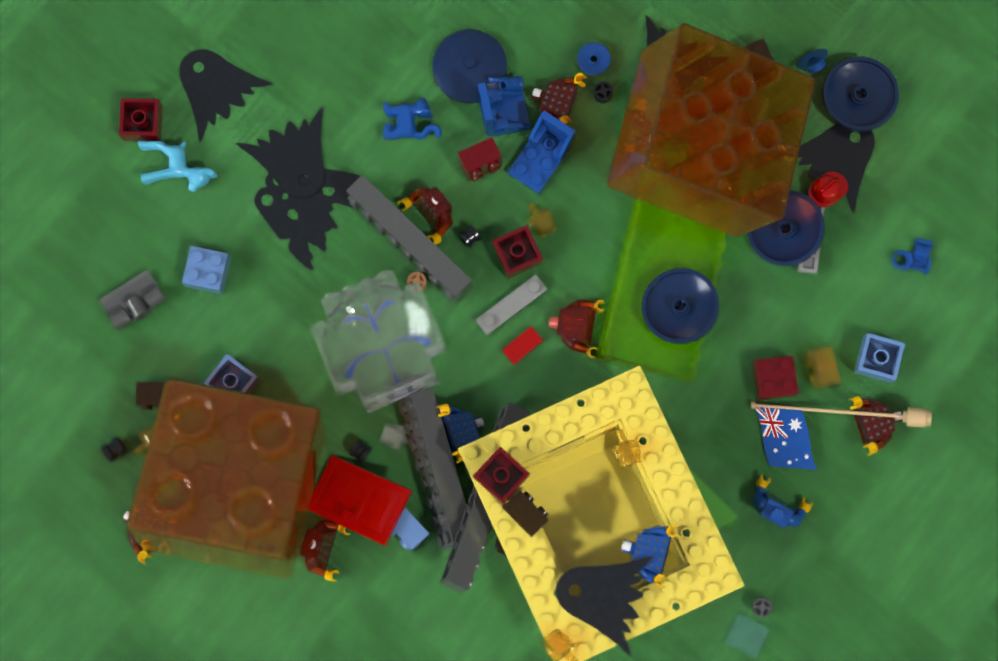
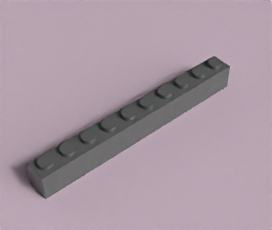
(474, 523)

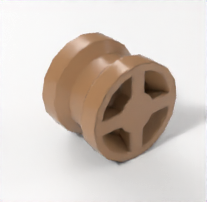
(417, 277)

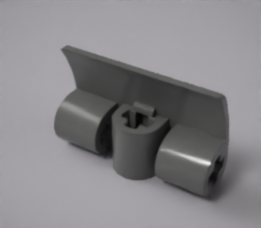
(132, 300)

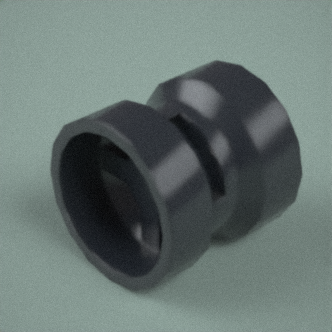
(113, 449)

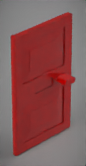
(359, 500)

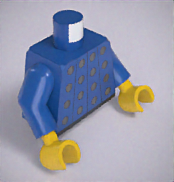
(459, 427)
(776, 509)
(649, 543)

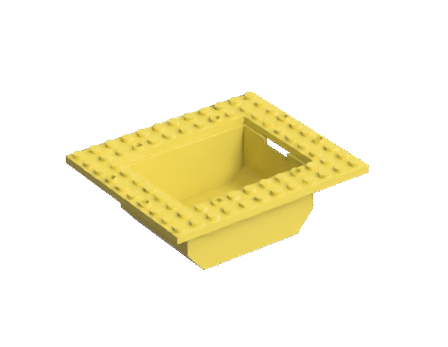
(600, 504)

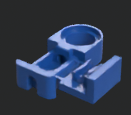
(918, 261)

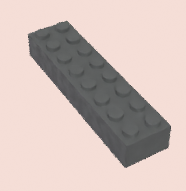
(409, 239)
(435, 464)

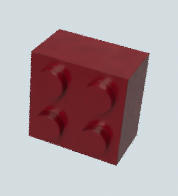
(140, 119)
(480, 159)
(517, 251)
(775, 378)
(501, 475)

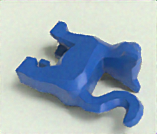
(405, 117)

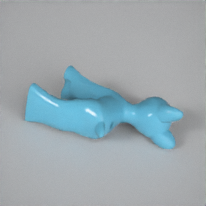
(197, 176)

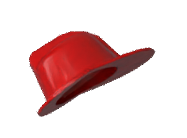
(828, 189)

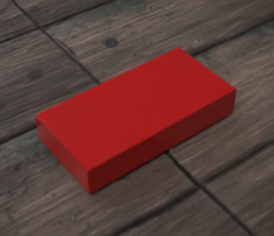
(522, 345)

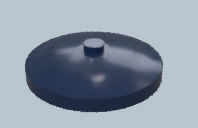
(465, 62)
(860, 94)
(793, 237)
(680, 306)

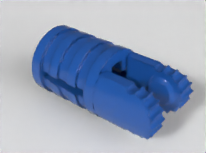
(511, 83)

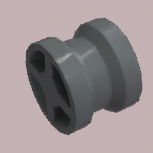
(762, 607)

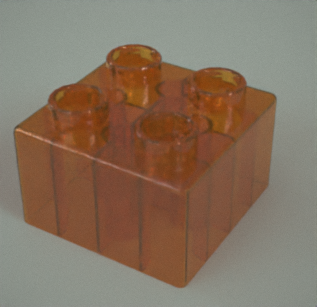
(711, 132)
(227, 478)

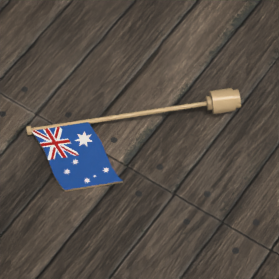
(787, 433)

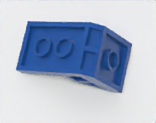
(503, 111)
(543, 153)

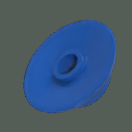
(596, 51)
(813, 61)

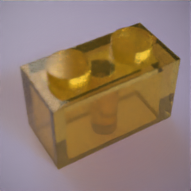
(823, 367)

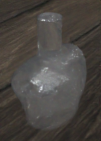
(394, 436)

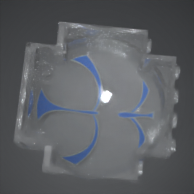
(379, 340)

